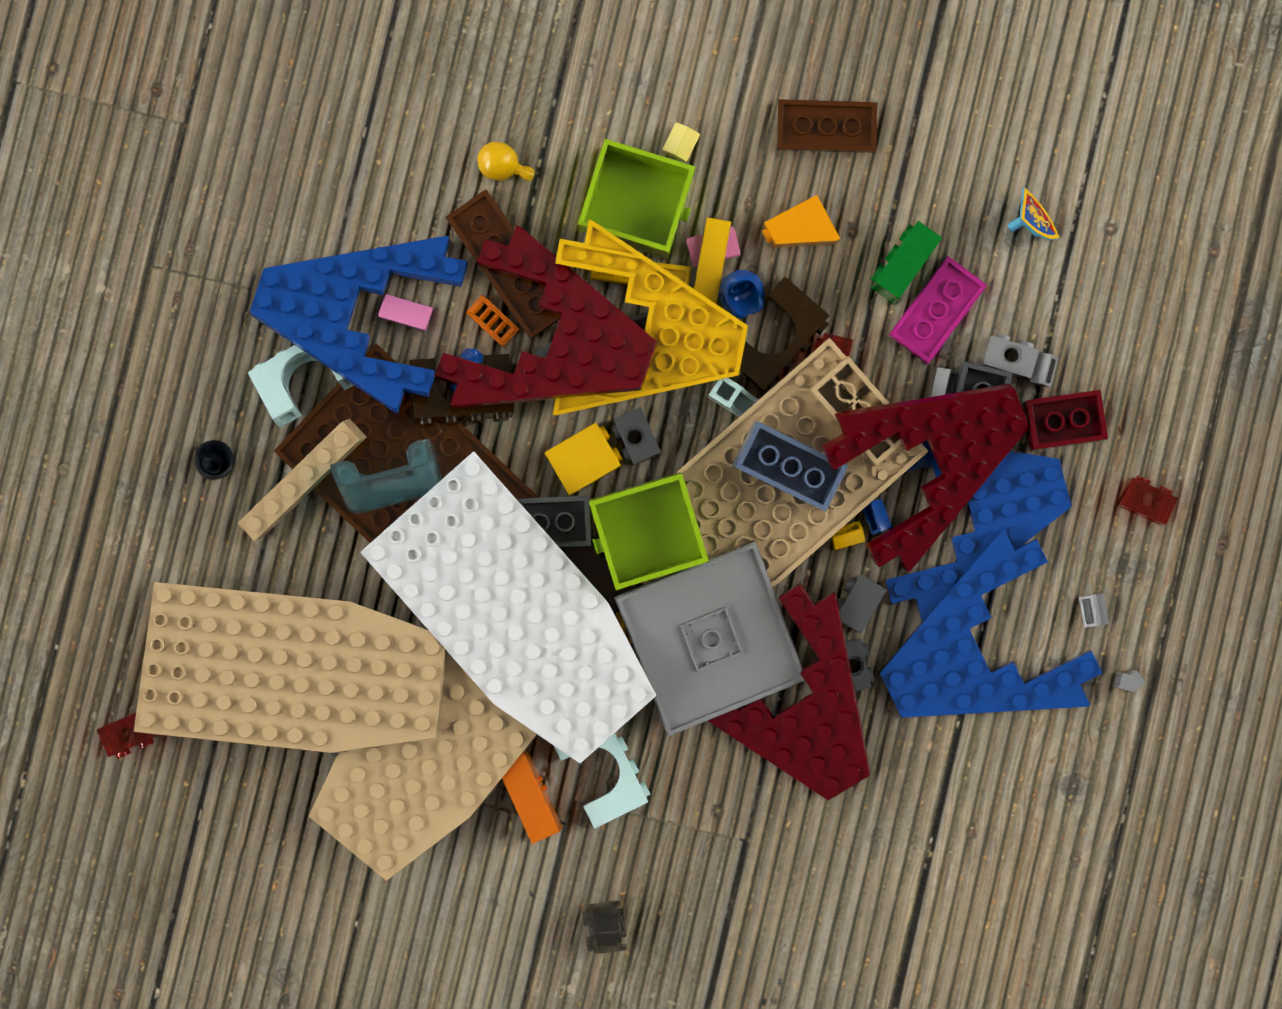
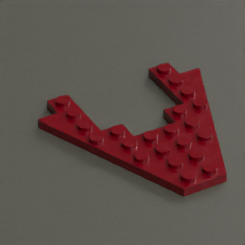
(591, 350)
(968, 438)
(822, 733)

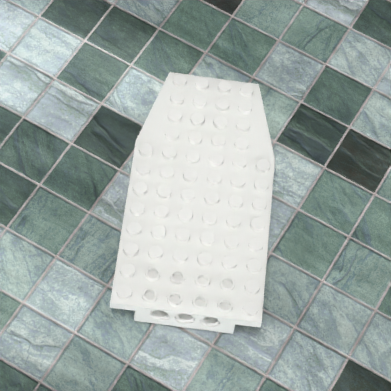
(513, 610)

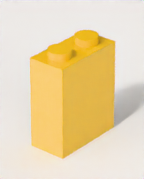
(584, 458)

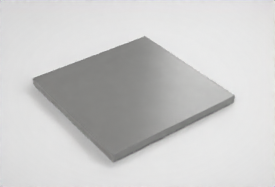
(710, 638)

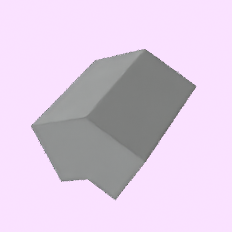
(1044, 370)
(943, 382)
(1093, 610)
(1128, 681)

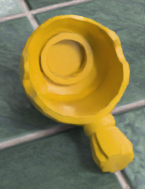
(501, 162)

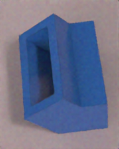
(876, 517)

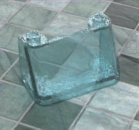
(390, 486)

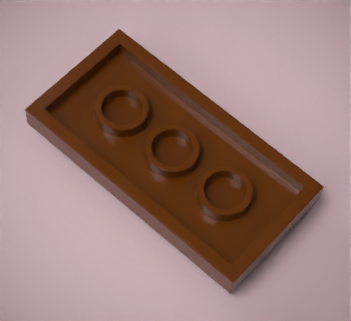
(827, 126)

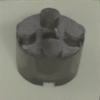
(605, 927)

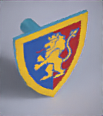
(1034, 218)

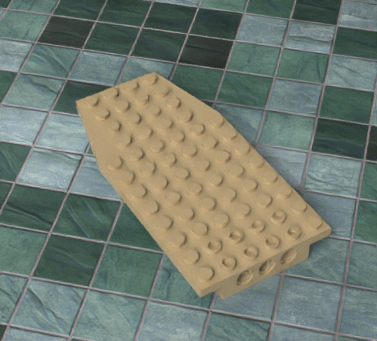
(742, 509)
(285, 671)
(410, 795)

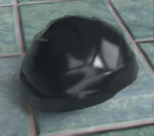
(214, 459)

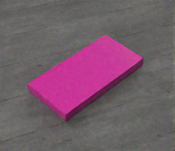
(937, 310)

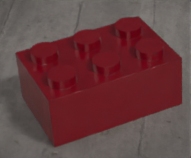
(1065, 420)

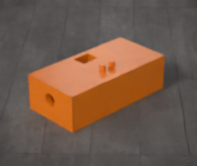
(531, 799)

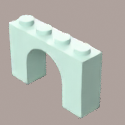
(273, 379)
(626, 794)

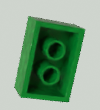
(904, 261)

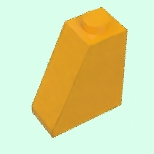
(801, 226)

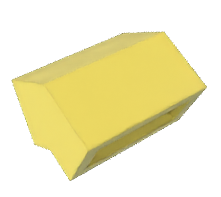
(681, 142)

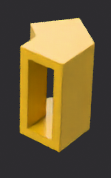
(848, 535)

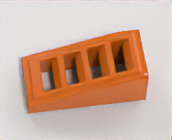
(498, 314)

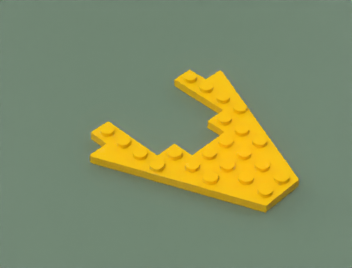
(693, 334)

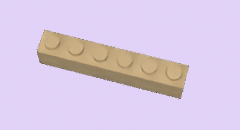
(301, 480)

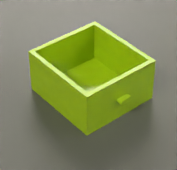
(638, 197)
(648, 531)

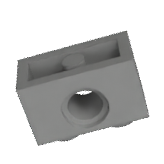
(1025, 356)

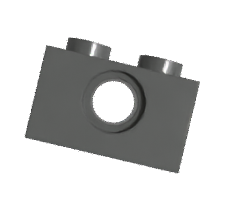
(635, 421)
(864, 675)

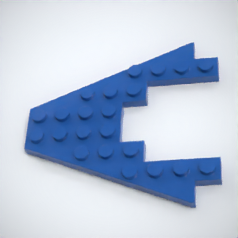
(316, 299)
(1017, 497)
(943, 668)

